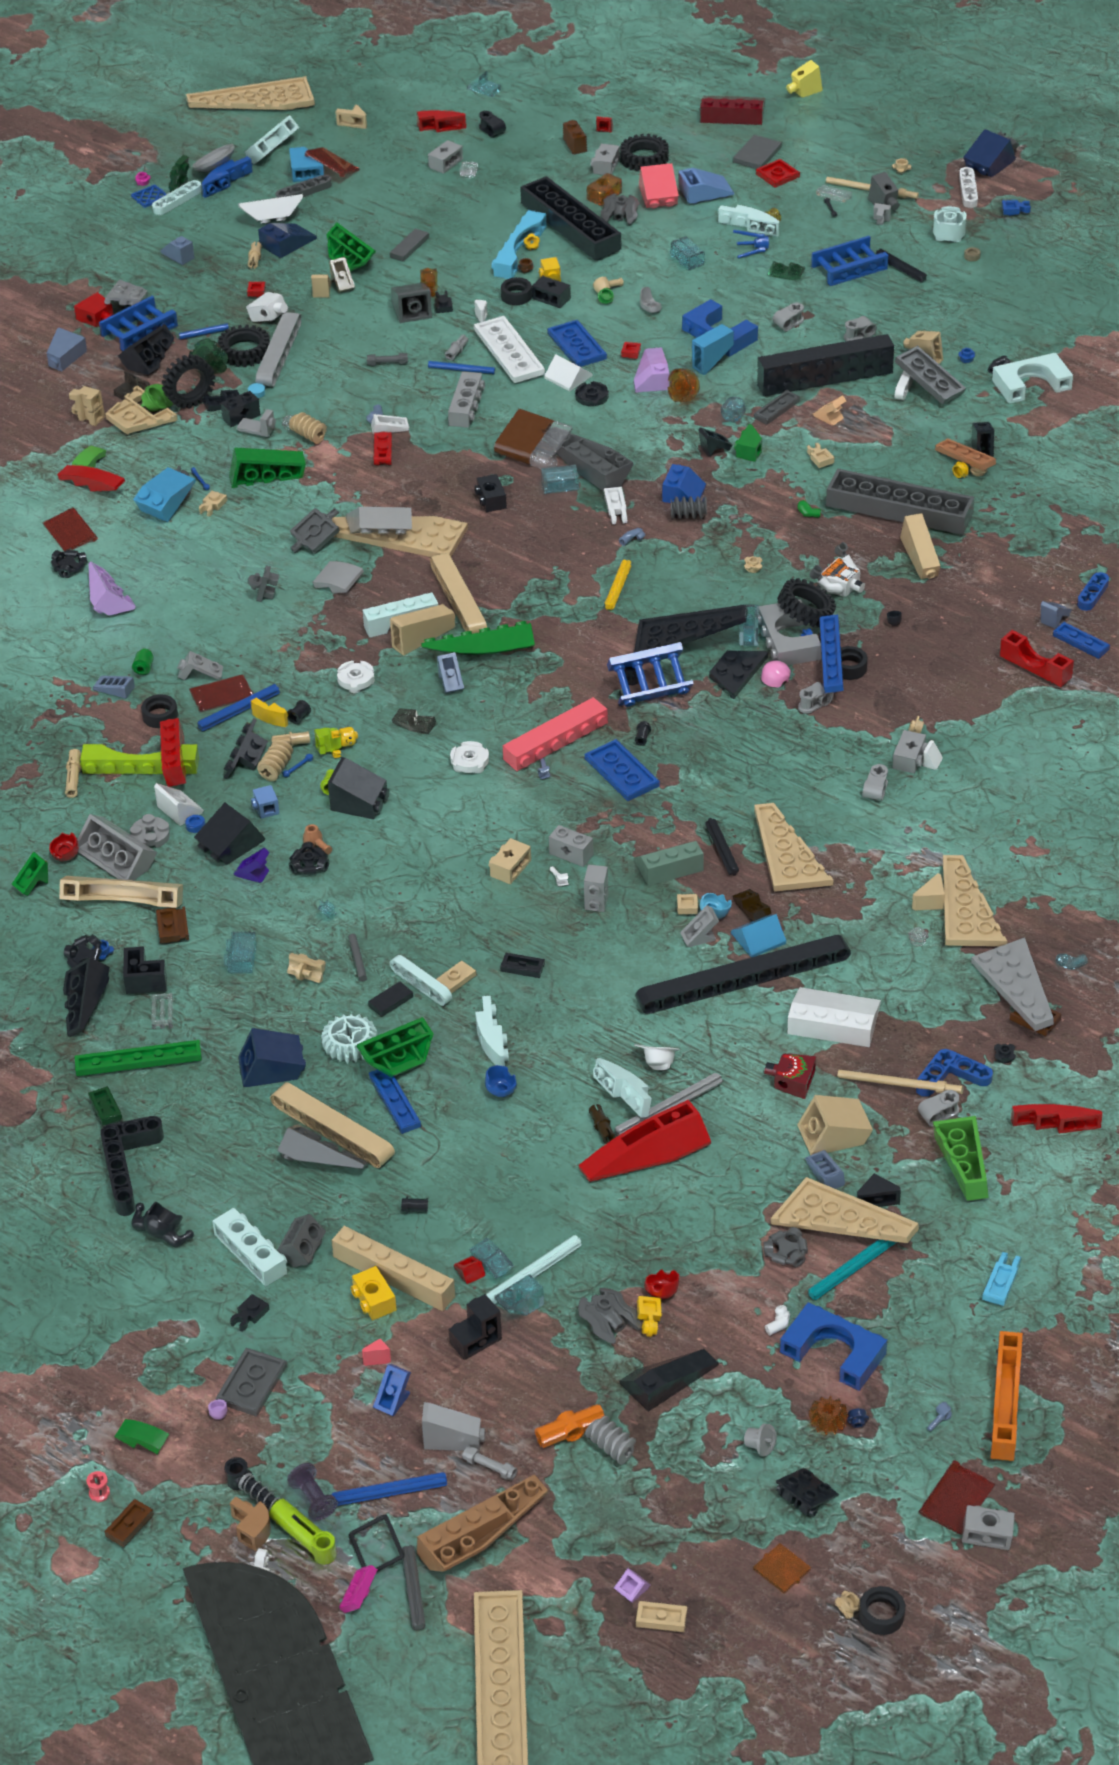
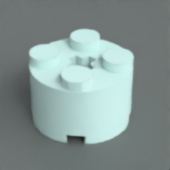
(949, 224)

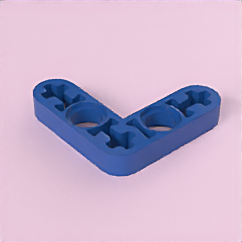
(951, 1065)

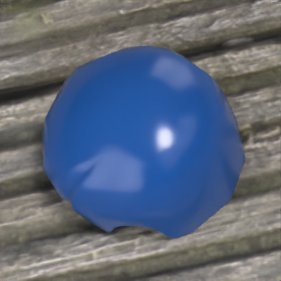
(499, 1081)

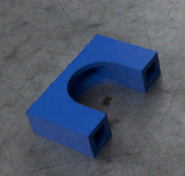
(709, 313)
(818, 1324)

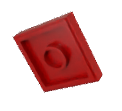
(777, 173)

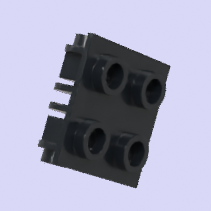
(805, 1491)

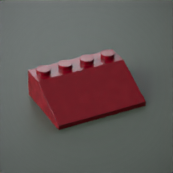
(732, 110)

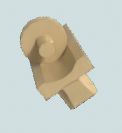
(306, 968)

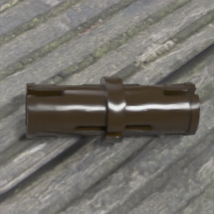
(602, 1123)

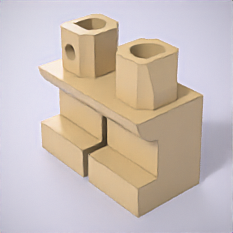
(88, 404)

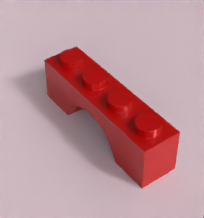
(1018, 650)
(171, 752)

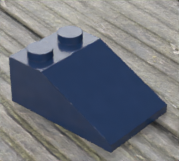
(284, 238)

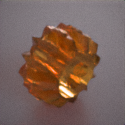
(828, 1415)

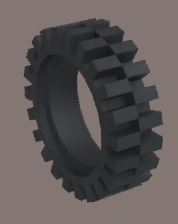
(643, 143)
(240, 335)
(178, 370)
(788, 601)

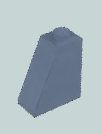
(65, 349)

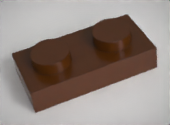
(129, 1522)

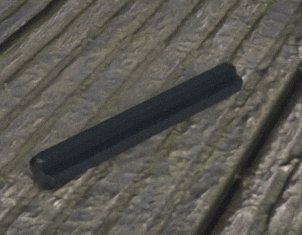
(904, 267)
(722, 846)

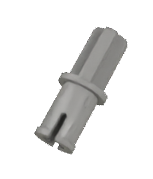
(456, 347)

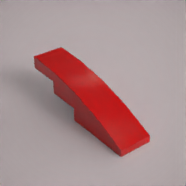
(95, 478)
(1064, 1117)

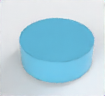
(257, 389)

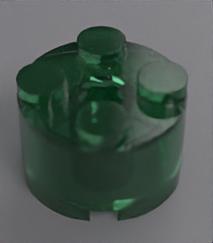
(212, 354)

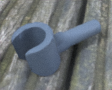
(544, 771)
(944, 1412)

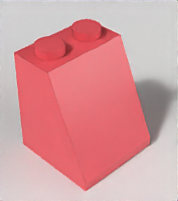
(658, 186)

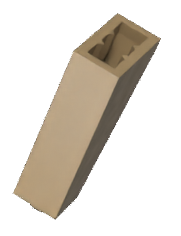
(920, 546)
(412, 628)

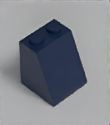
(990, 154)
(270, 1058)

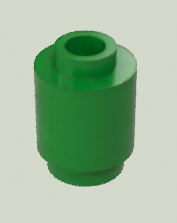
(143, 662)

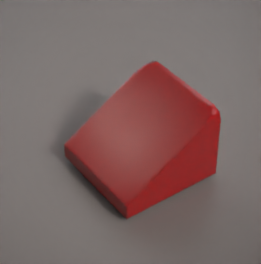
(604, 124)
(470, 1269)

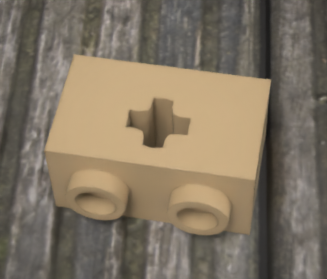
(510, 861)

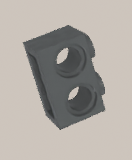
(301, 1240)

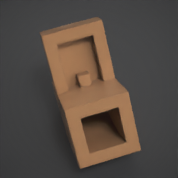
(254, 1523)

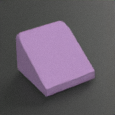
(631, 1585)

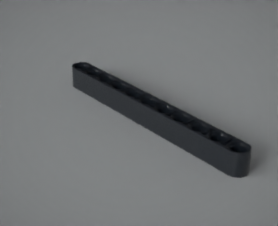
(742, 974)

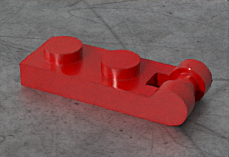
(383, 448)

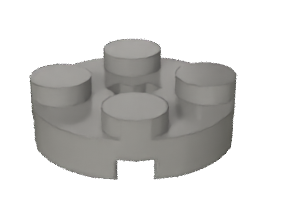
(151, 824)

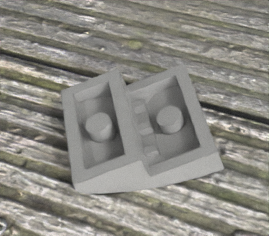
(338, 576)

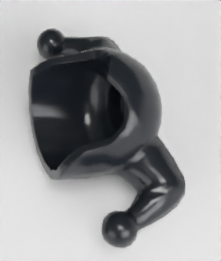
(160, 1224)

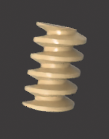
(308, 427)
(275, 760)

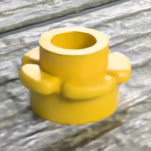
(535, 239)
(960, 469)

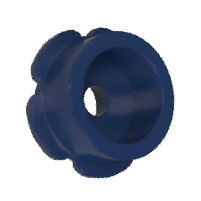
(857, 1418)

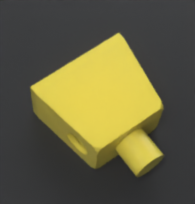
(806, 80)

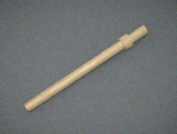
(902, 193)
(939, 1086)

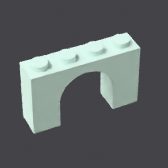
(1048, 367)

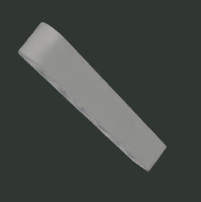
(278, 349)

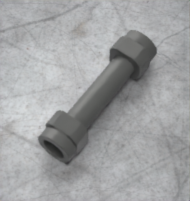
(402, 358)

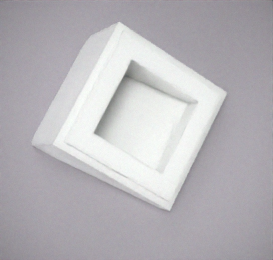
(481, 310)
(931, 756)

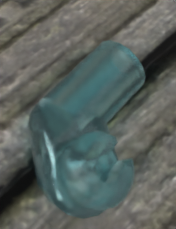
(1070, 962)

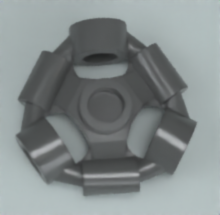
(794, 1247)

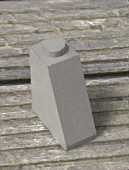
(450, 1429)

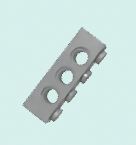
(466, 399)

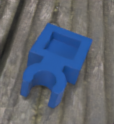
(1013, 207)

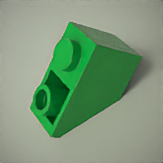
(749, 444)

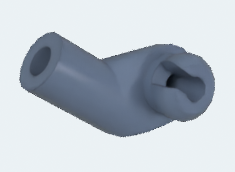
(377, 410)
(628, 536)

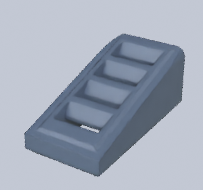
(119, 685)
(827, 1171)

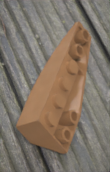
(478, 1526)

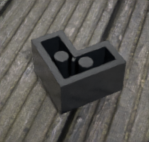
(143, 975)
(479, 1329)

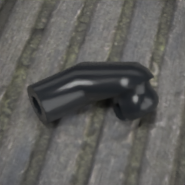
(997, 362)

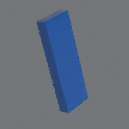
(1081, 640)

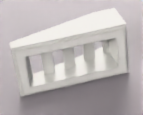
(392, 424)

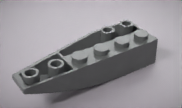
(595, 461)

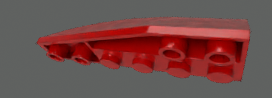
(650, 1143)

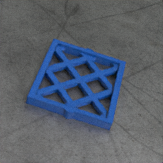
(150, 189)

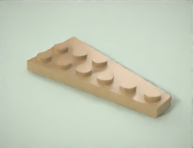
(787, 855)
(966, 911)
(833, 1211)

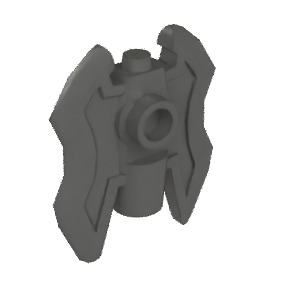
(619, 207)
(607, 1313)

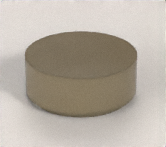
(972, 254)

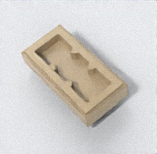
(457, 976)

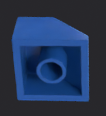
(682, 482)

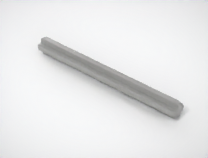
(687, 1094)

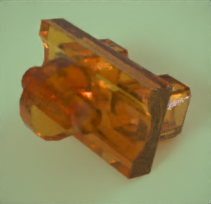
(429, 278)

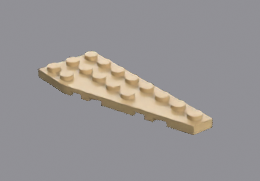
(269, 95)
(427, 537)

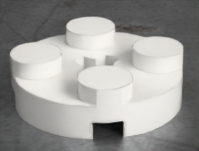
(362, 678)
(462, 763)

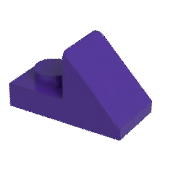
(254, 866)

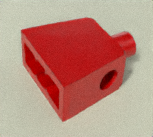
(93, 310)

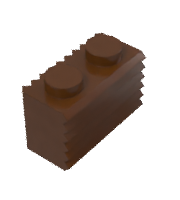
(574, 137)

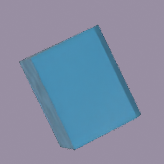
(760, 935)

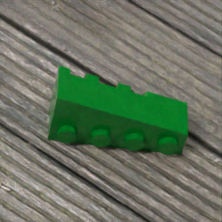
(265, 465)

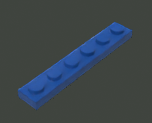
(831, 654)

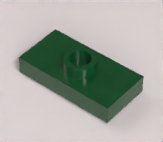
(105, 1105)

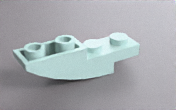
(753, 219)
(491, 1034)
(623, 1084)

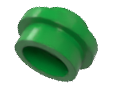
(605, 296)

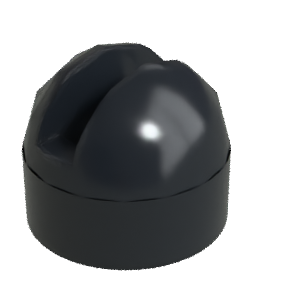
(894, 618)

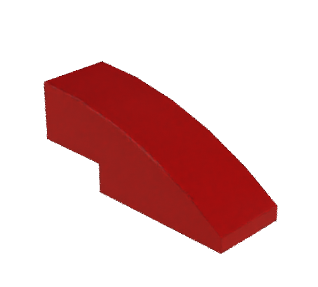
(440, 120)

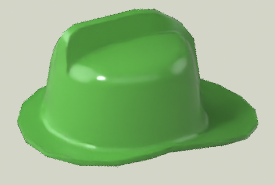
(154, 398)

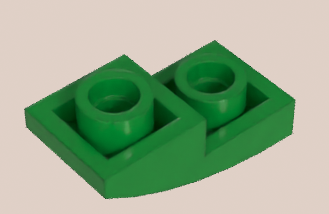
(146, 1435)

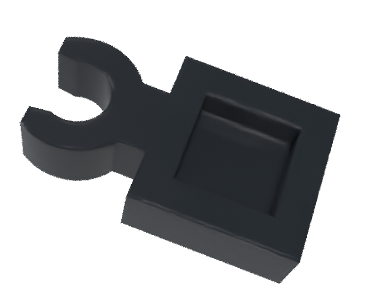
(443, 303)
(250, 1310)

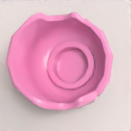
(775, 673)

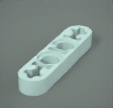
(177, 197)
(421, 980)

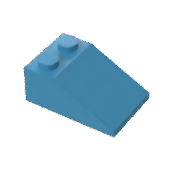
(164, 493)

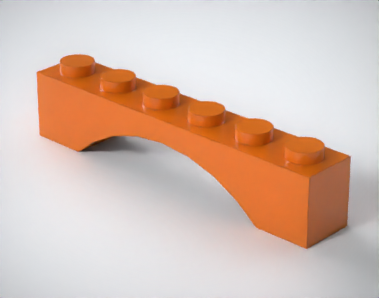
(1006, 1396)

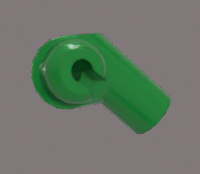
(807, 511)

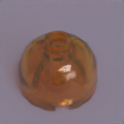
(683, 385)

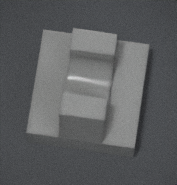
(882, 213)

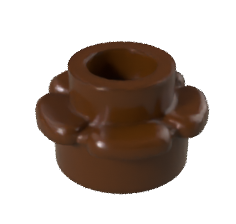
(525, 265)

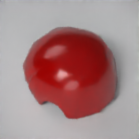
(64, 847)
(662, 1284)

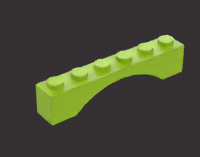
(103, 760)

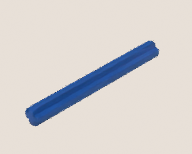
(237, 707)
(390, 1488)

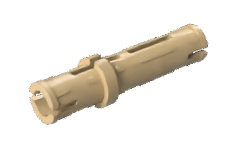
(73, 767)

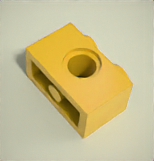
(374, 1293)

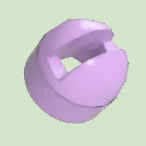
(217, 1409)

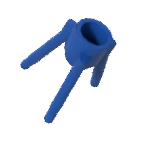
(760, 242)

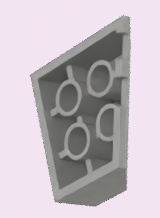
(380, 520)

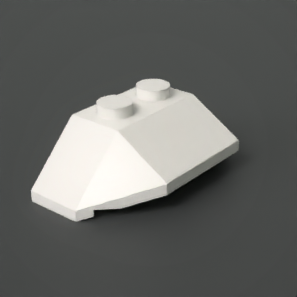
(271, 208)

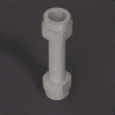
(507, 1470)

